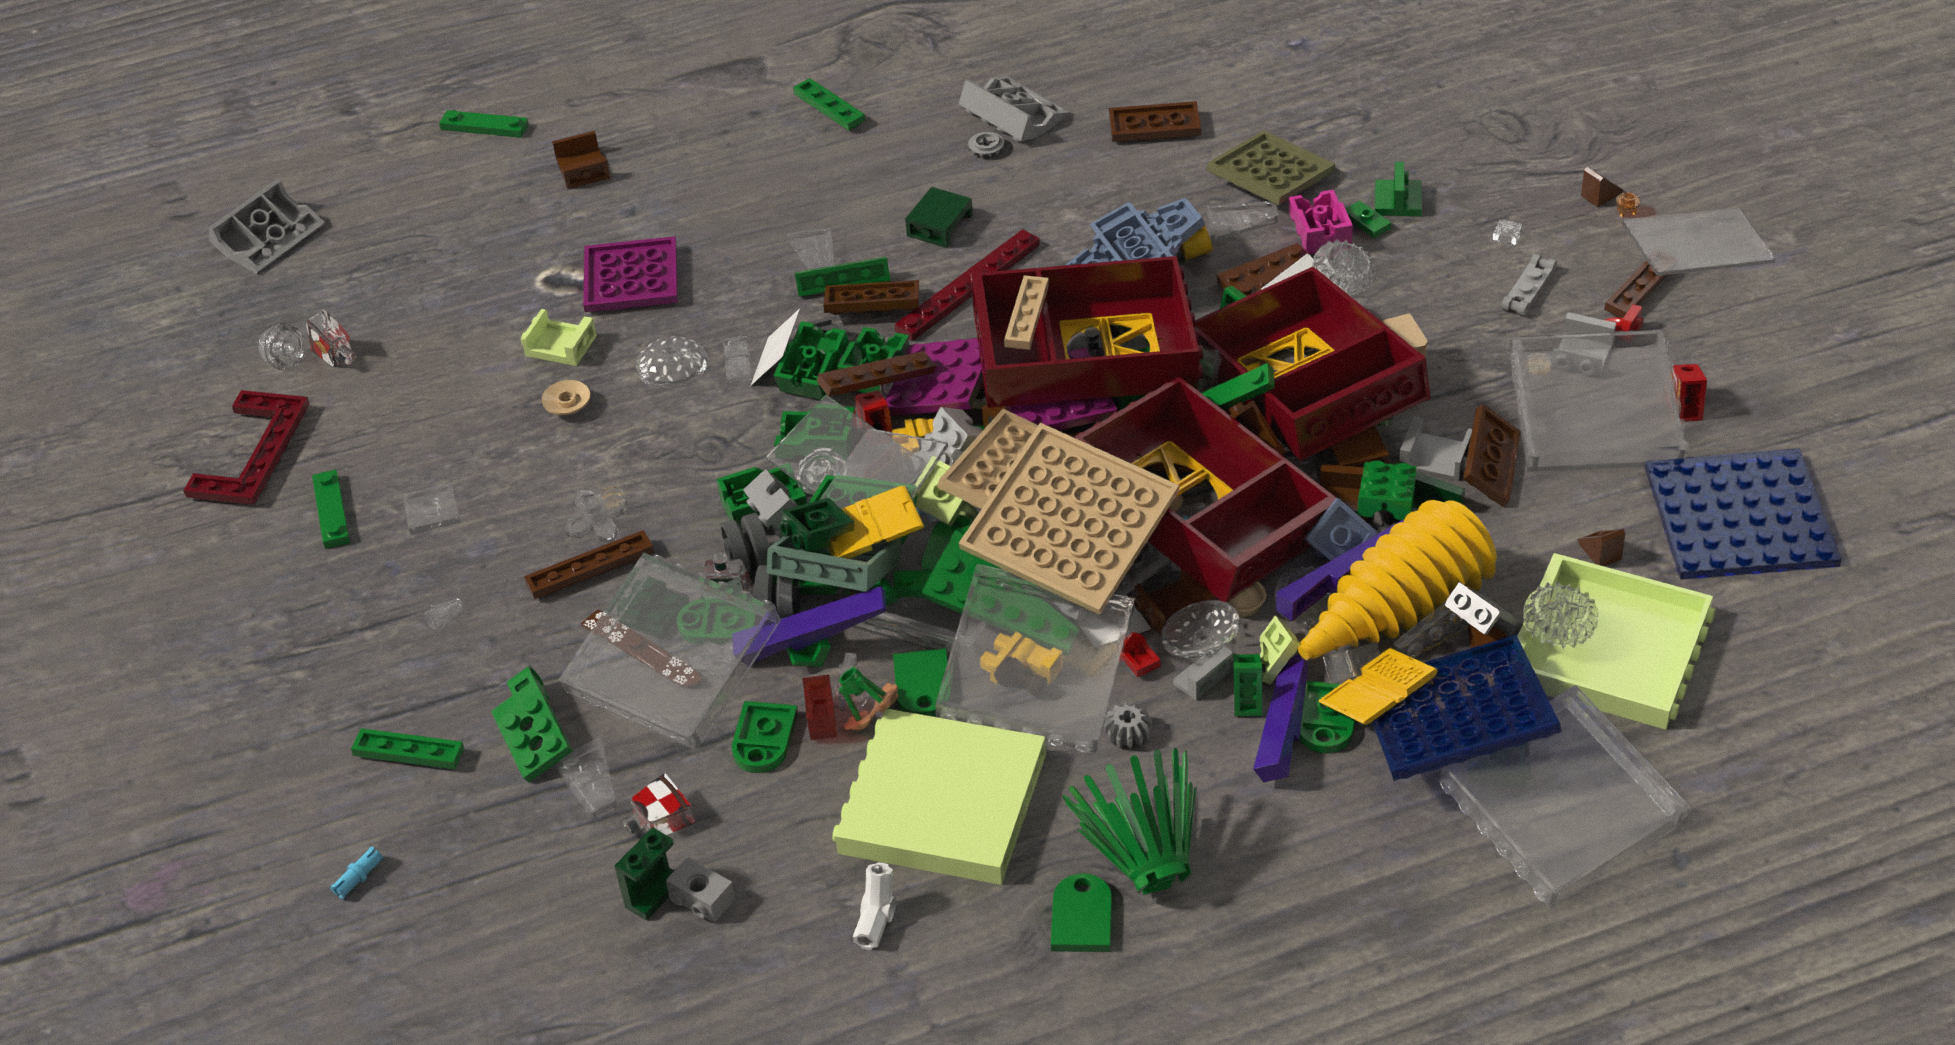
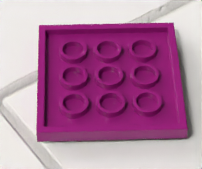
(630, 274)
(951, 386)
(1067, 413)

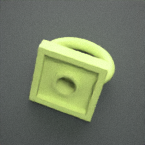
(938, 502)

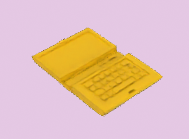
(876, 519)
(1380, 687)

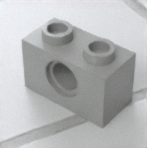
(700, 890)

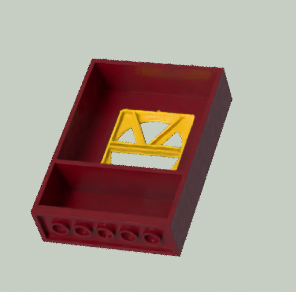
(1127, 293)
(1333, 394)
(1262, 497)

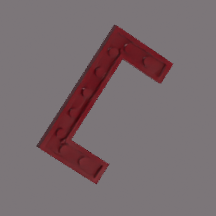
(286, 416)

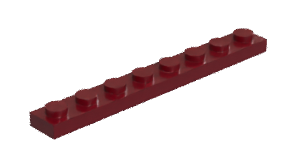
(961, 288)

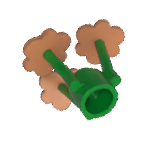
(856, 683)

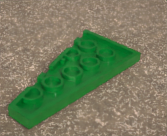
(952, 576)

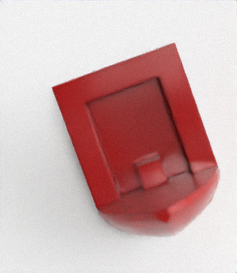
(1631, 322)
(1139, 655)

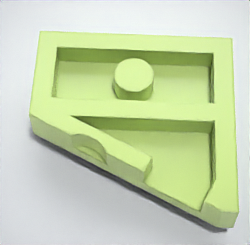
(1277, 647)

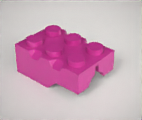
(1320, 222)

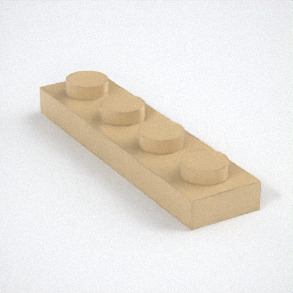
(1026, 312)

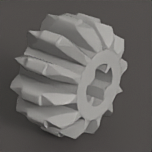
(1127, 725)

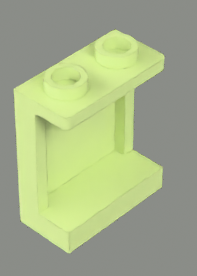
(558, 340)

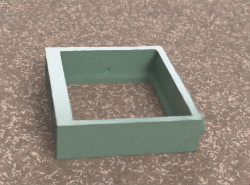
(795, 563)

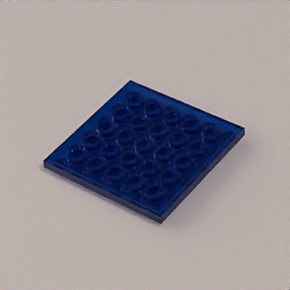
(1741, 514)
(1469, 709)

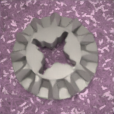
(993, 140)

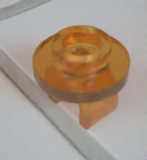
(1627, 201)

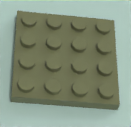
(1270, 167)

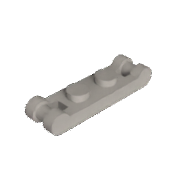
(1529, 285)

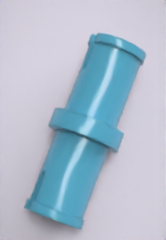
(356, 872)

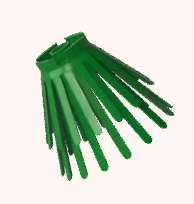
(1136, 844)

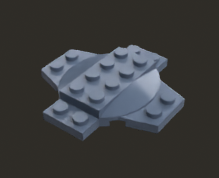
(1139, 235)

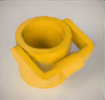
(1197, 244)

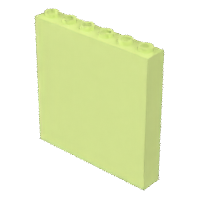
(1637, 651)
(941, 796)

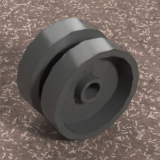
(745, 545)
(780, 590)

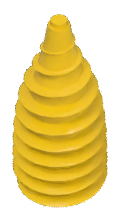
(1405, 577)

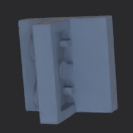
(1338, 531)

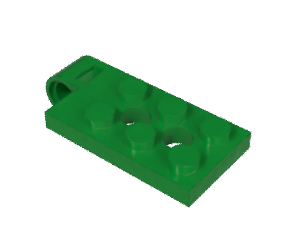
(528, 705)

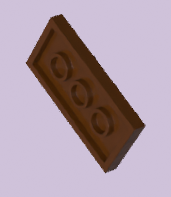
(1154, 121)
(1257, 273)
(871, 296)
(1492, 455)

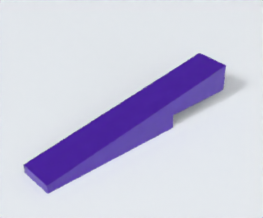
(1306, 591)
(824, 621)
(1282, 721)

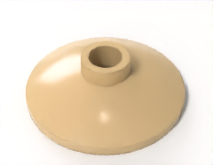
(566, 397)

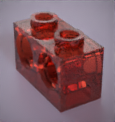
(819, 707)

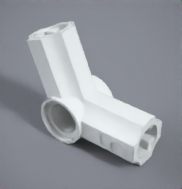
(876, 906)

